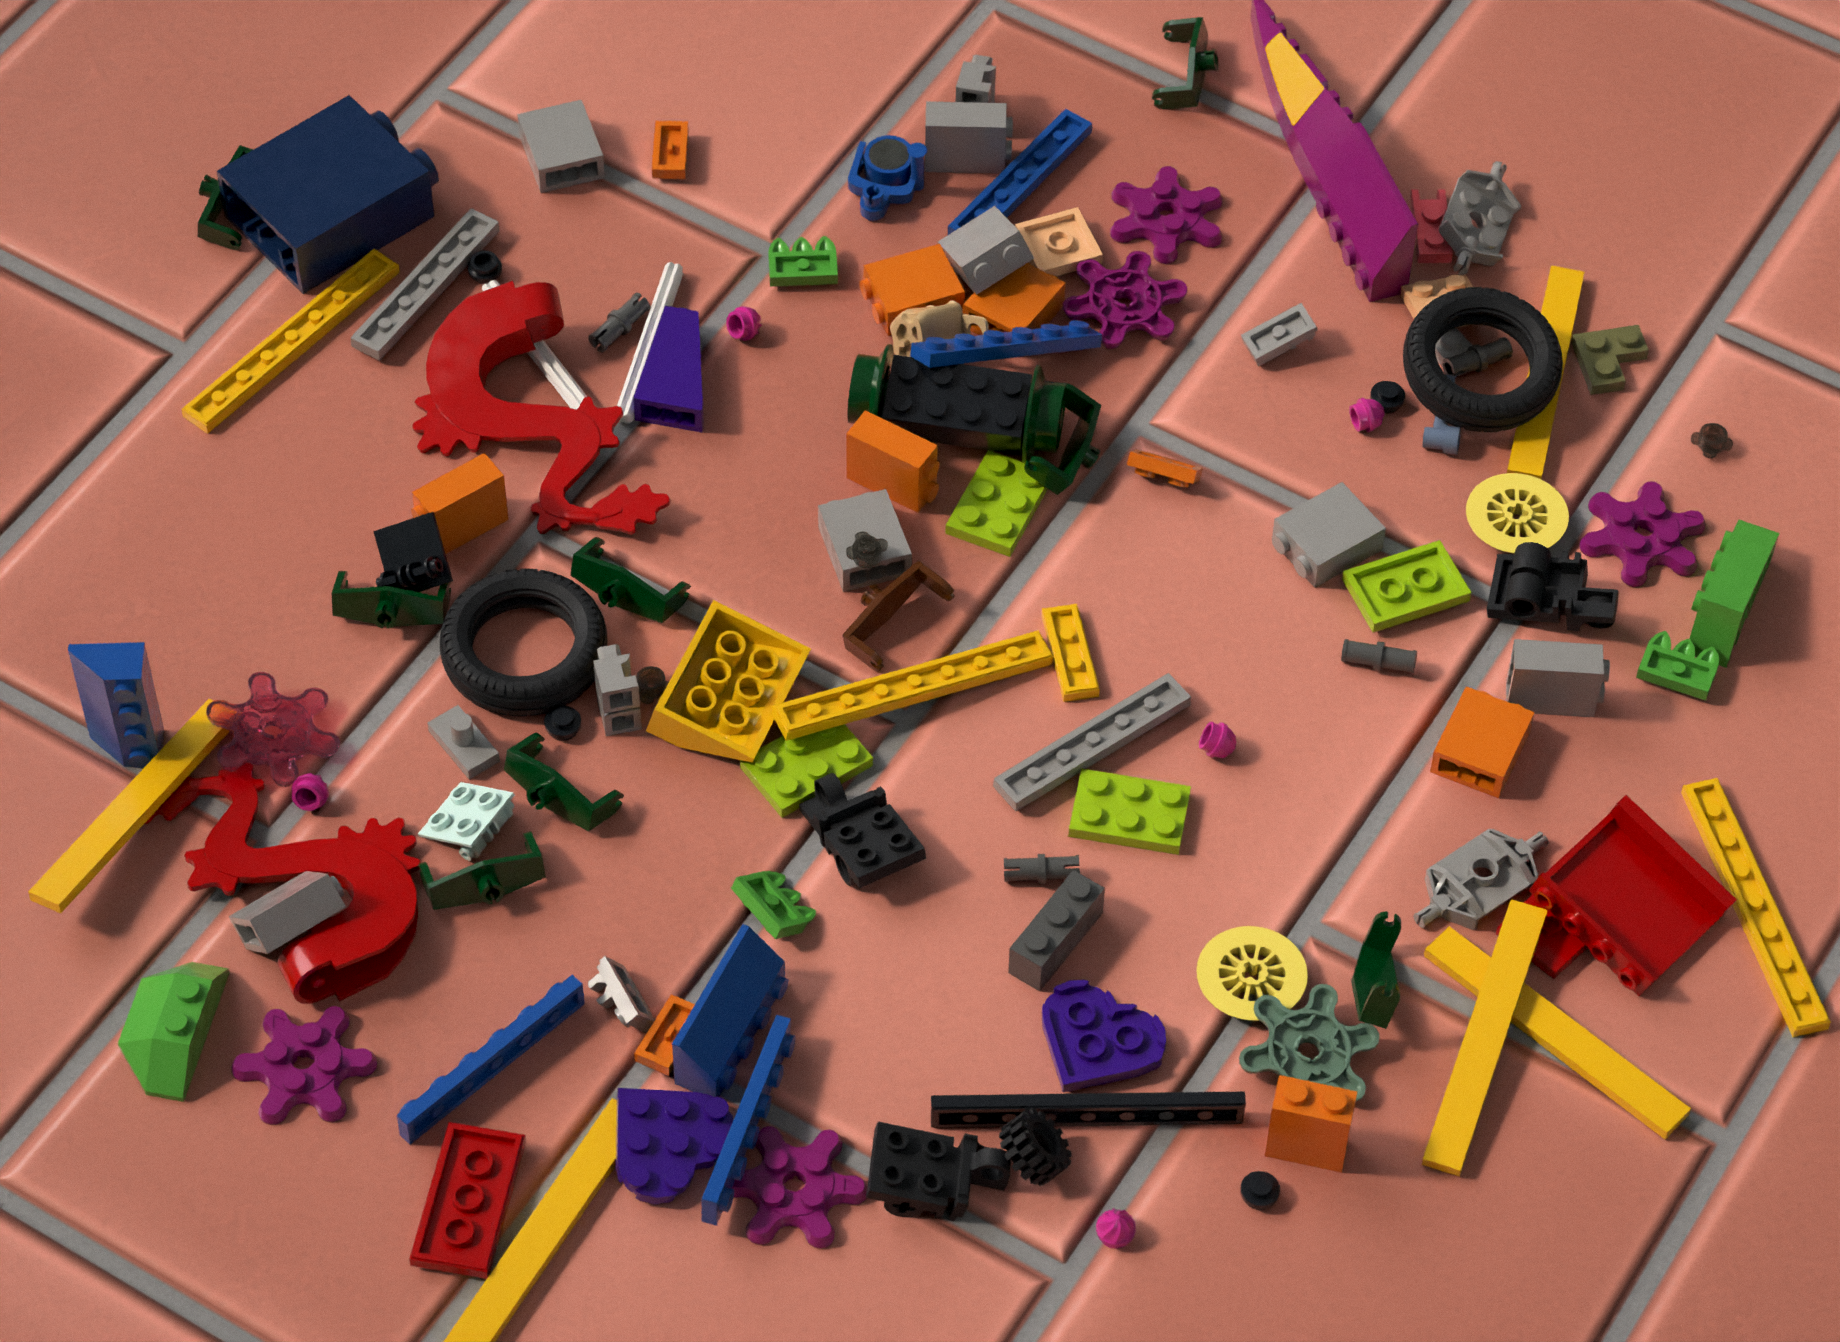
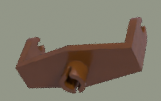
(884, 604)

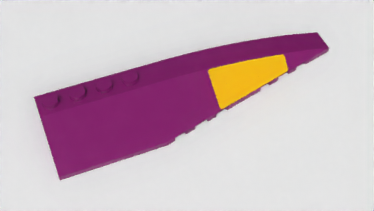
(1337, 163)

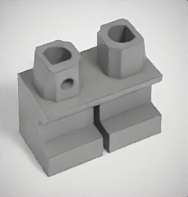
(977, 81)
(616, 691)

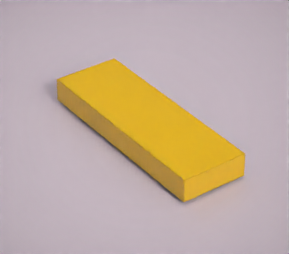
(1070, 652)

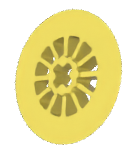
(1492, 510)
(1254, 940)

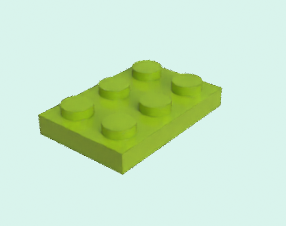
(996, 505)
(1406, 586)
(788, 769)
(1129, 811)

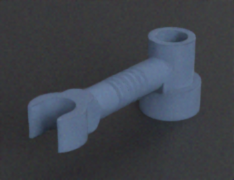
(1442, 436)

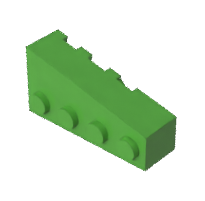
(1731, 588)

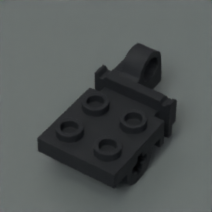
(1545, 587)
(861, 832)
(926, 1172)

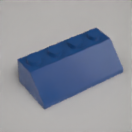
(119, 700)
(728, 1015)

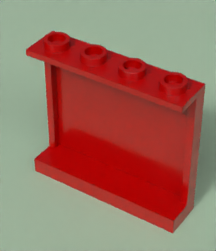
(1632, 896)

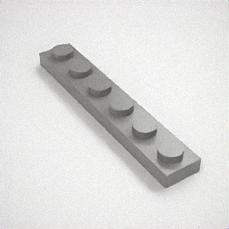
(424, 284)
(1091, 742)

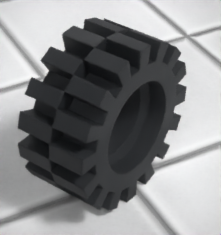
(1035, 1146)

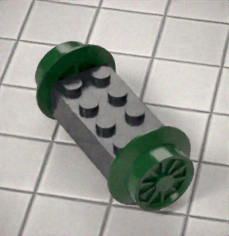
(960, 403)

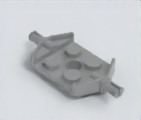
(1490, 205)
(1466, 897)

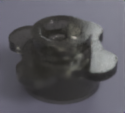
(1712, 439)
(866, 557)
(651, 676)

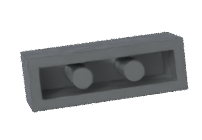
(1056, 930)

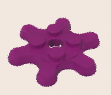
(1170, 230)
(1127, 282)
(1639, 551)
(313, 1085)
(802, 1208)

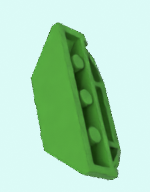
(171, 1026)

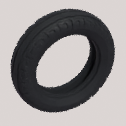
(1471, 409)
(512, 591)

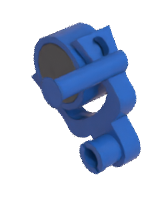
(892, 174)

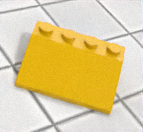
(727, 686)

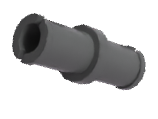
(619, 322)
(1478, 357)
(1379, 656)
(1040, 868)

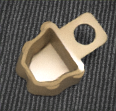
(931, 321)

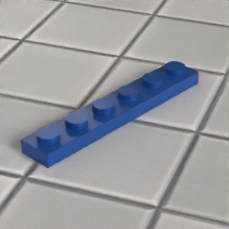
(1028, 168)
(1000, 345)
(481, 1066)
(744, 1128)

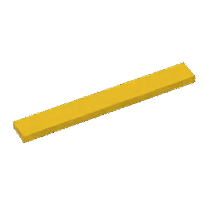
(1559, 309)
(290, 341)
(911, 685)
(127, 812)
(1756, 908)
(1484, 1038)
(1566, 1039)
(541, 1234)

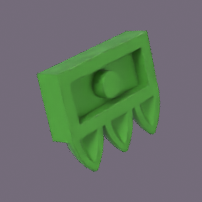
(803, 263)
(1679, 667)
(772, 904)

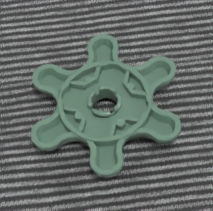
(1312, 1025)

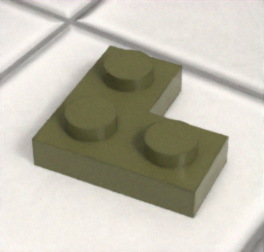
(1603, 351)

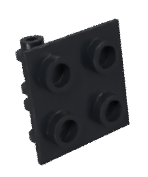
(412, 555)

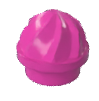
(743, 323)
(1366, 414)
(1217, 740)
(309, 792)
(1115, 1228)

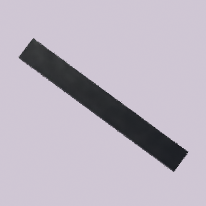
(1091, 1109)

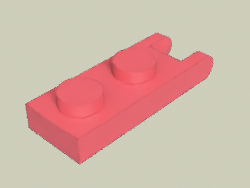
(1429, 242)

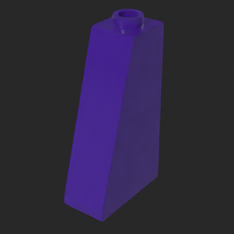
(672, 376)

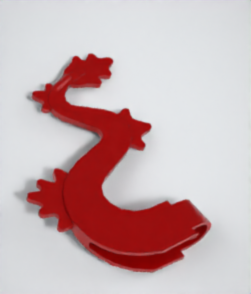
(460, 409)
(342, 951)

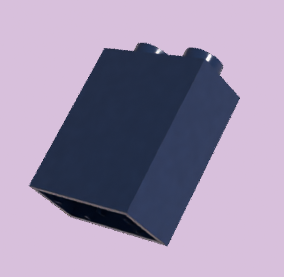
(328, 192)

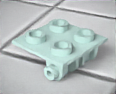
(470, 818)

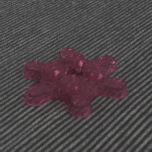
(267, 709)

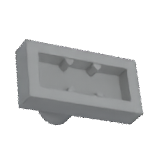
(463, 742)

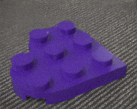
(1098, 1039)
(667, 1138)

